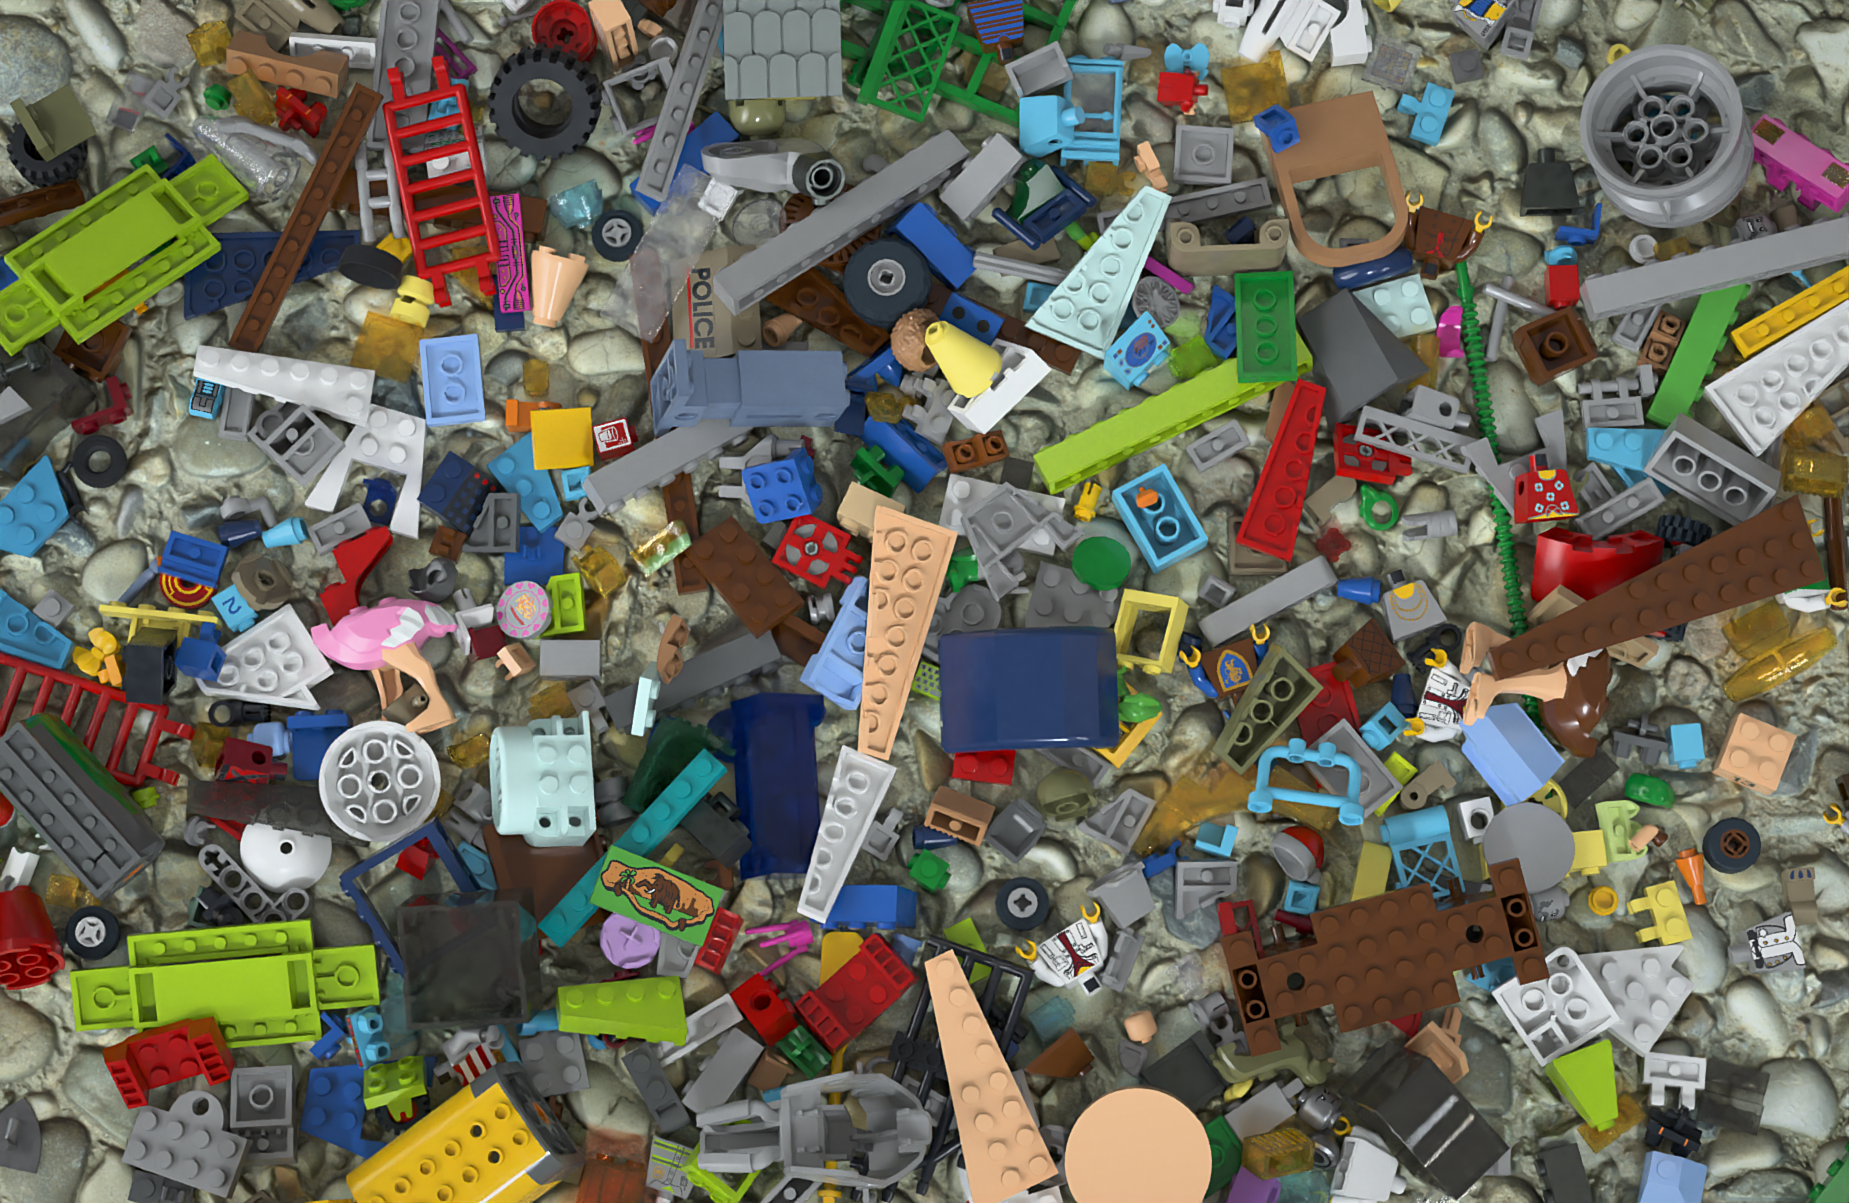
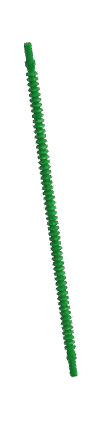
(1466, 293)

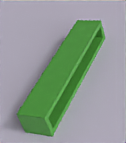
(1694, 355)

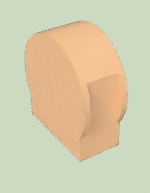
(1138, 1149)

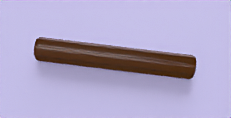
(1835, 549)

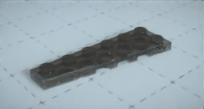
(273, 805)

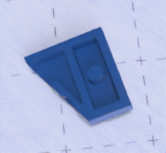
(1221, 324)

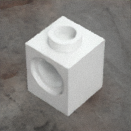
(1480, 807)

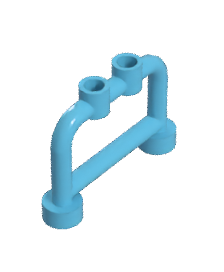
(1261, 799)

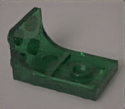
(667, 755)

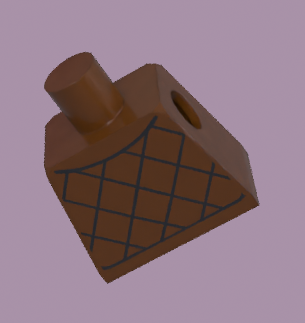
(1366, 657)

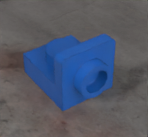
(1278, 126)

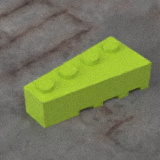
(625, 1008)

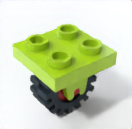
(397, 1092)

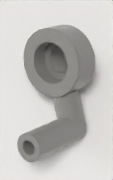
(238, 508)

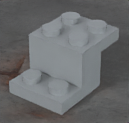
(300, 443)

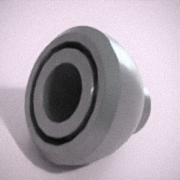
(1326, 1149)

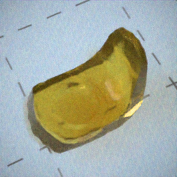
(536, 378)
(470, 752)

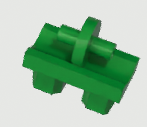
(872, 474)
(804, 1051)

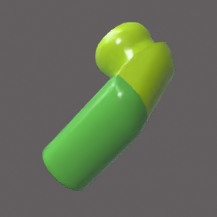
(1080, 237)

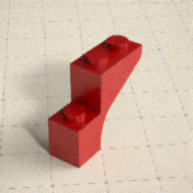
(356, 562)

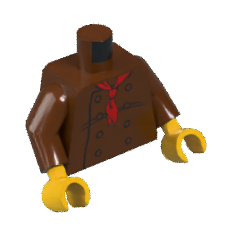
(1440, 237)

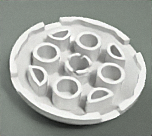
(409, 773)

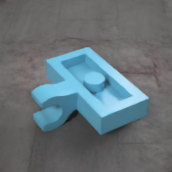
(1429, 113)

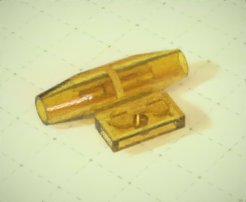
(1771, 652)

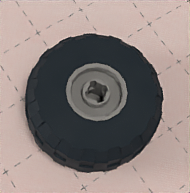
(886, 281)

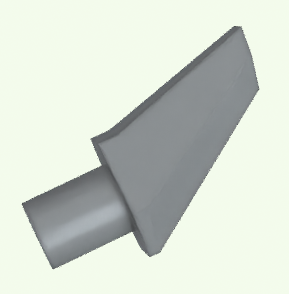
(1125, 52)

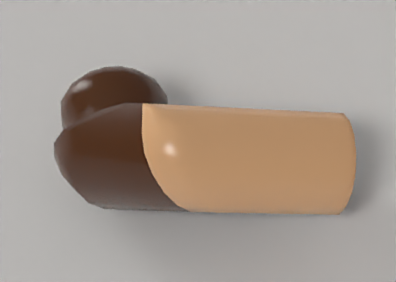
(1645, 835)

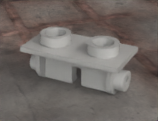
(1120, 959)

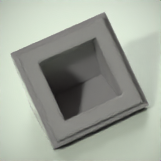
(1217, 591)

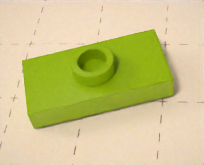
(967, 935)

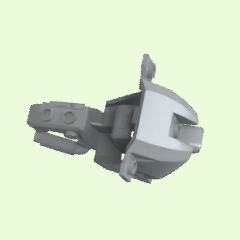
(810, 1133)

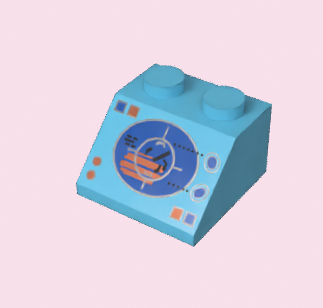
(1137, 352)

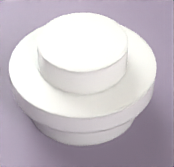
(1642, 248)

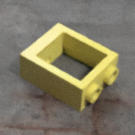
(1139, 600)

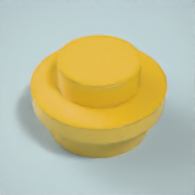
(1603, 900)

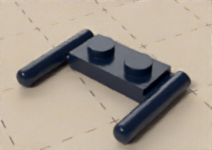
(1052, 216)

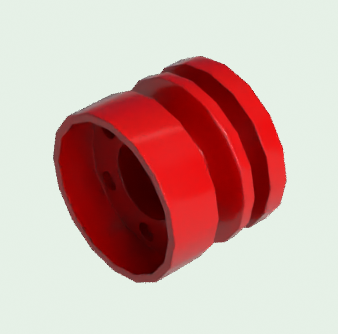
(562, 19)

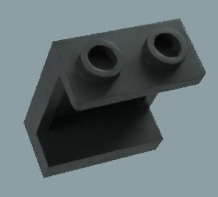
(1187, 1072)

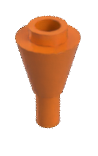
(1691, 867)

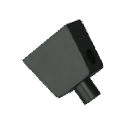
(1548, 187)

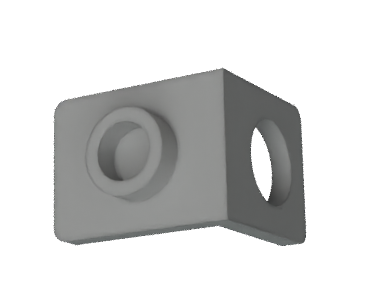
(477, 805)

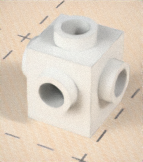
(1233, 12)

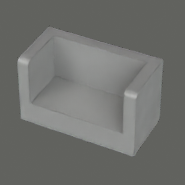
(1039, 71)
(571, 660)

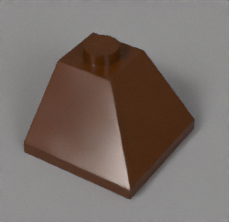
(1063, 1059)

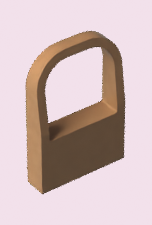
(1335, 140)

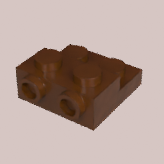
(98, 354)

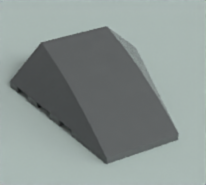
(1354, 355)

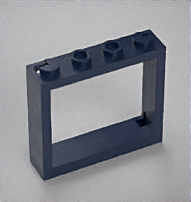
(366, 911)

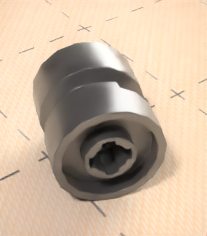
(609, 796)

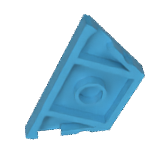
(32, 510)

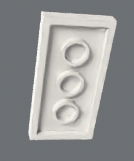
(966, 492)

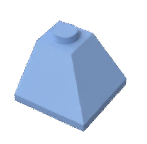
(1671, 1179)

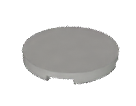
(1536, 838)

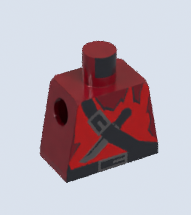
(247, 763)

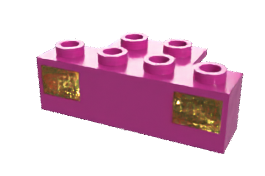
(1796, 159)

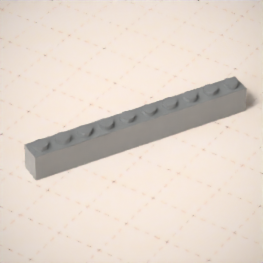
(839, 222)
(1716, 268)

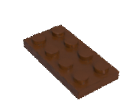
(744, 577)

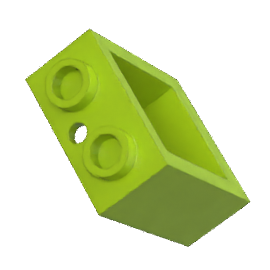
(719, 1190)

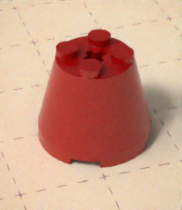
(27, 940)

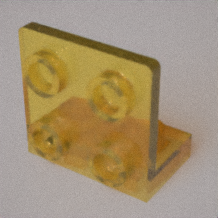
(1255, 88)

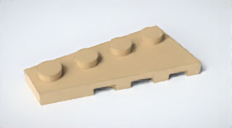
(1561, 599)

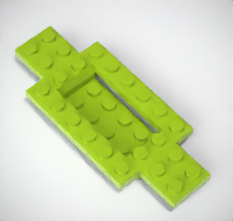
(106, 239)
(250, 998)

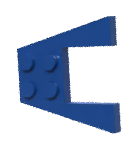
(336, 1106)

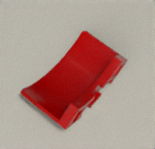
(1591, 565)

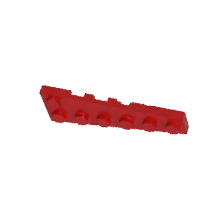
(1280, 493)

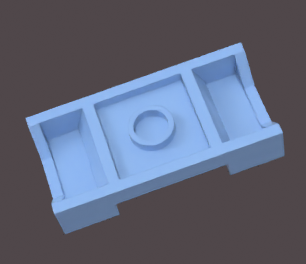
(840, 661)

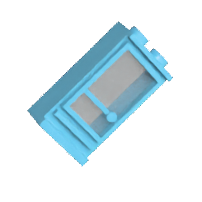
(1099, 93)

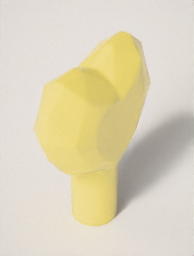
(1237, 1090)

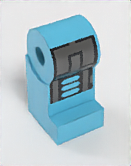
(206, 399)

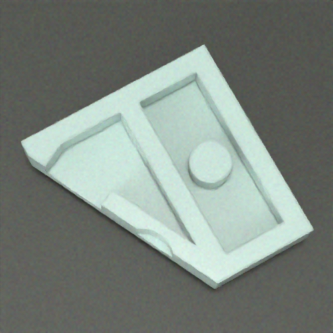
(647, 692)

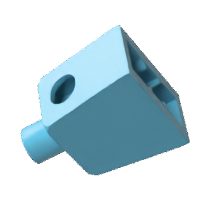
(1047, 124)

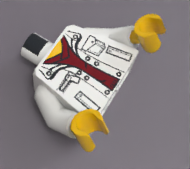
(1441, 701)
(1072, 954)

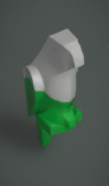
(965, 567)

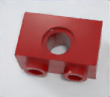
(776, 1019)

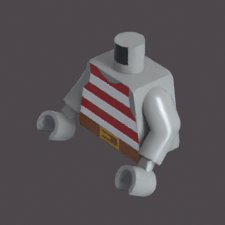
(471, 1053)

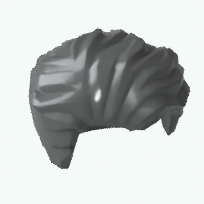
(434, 581)

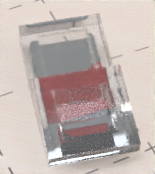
(126, 109)

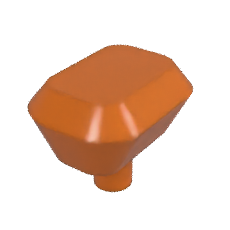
(1146, 497)

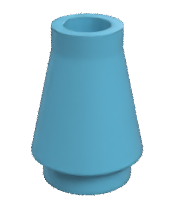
(288, 532)

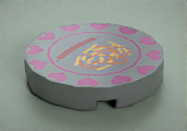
(524, 610)

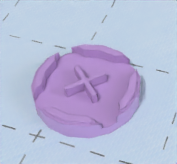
(628, 942)

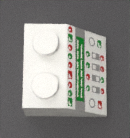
(455, 162)

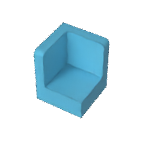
(1216, 840)

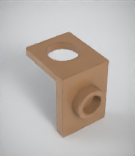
(770, 1070)

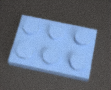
(452, 380)

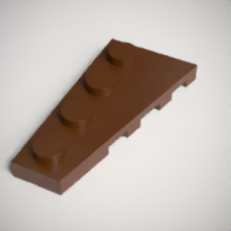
(826, 308)

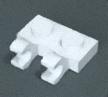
(1673, 1071)

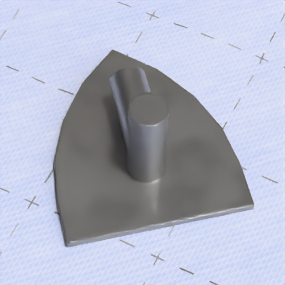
(20, 1137)

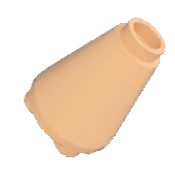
(554, 284)

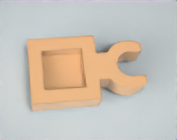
(1148, 163)

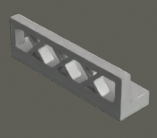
(1416, 432)

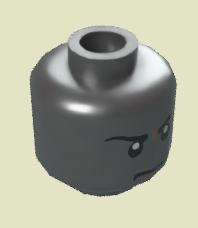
(1319, 1107)

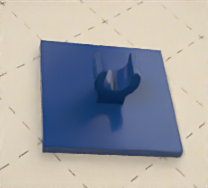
(538, 557)

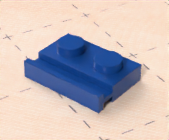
(193, 559)

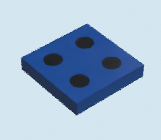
(972, 318)

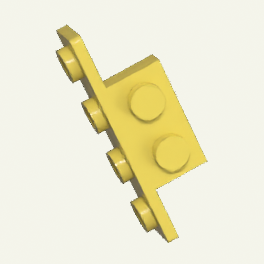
(148, 616)

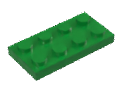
(1265, 327)

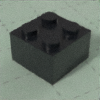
(150, 666)

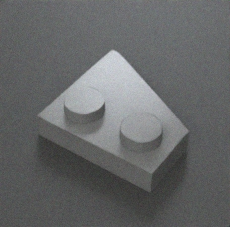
(1202, 882)

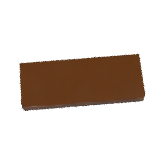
(797, 639)

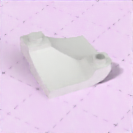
(1558, 1010)

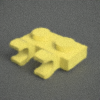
(1666, 912)

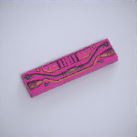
(512, 266)

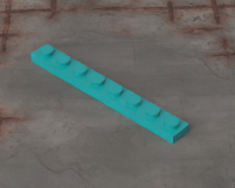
(639, 839)

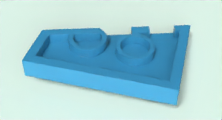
(517, 475)

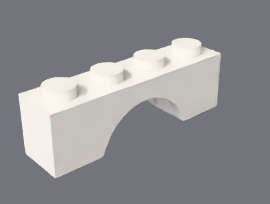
(1348, 40)

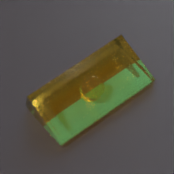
(662, 547)

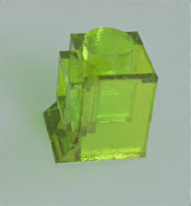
(1191, 358)

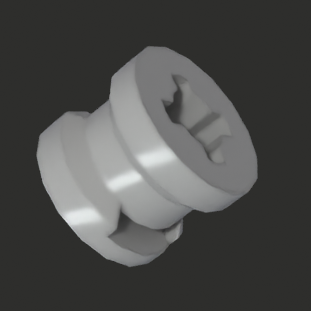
(821, 608)

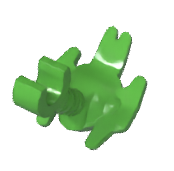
(1135, 707)

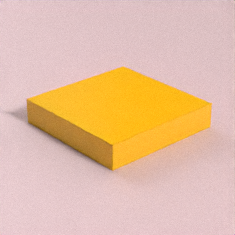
(562, 438)

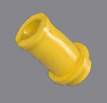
(1085, 509)

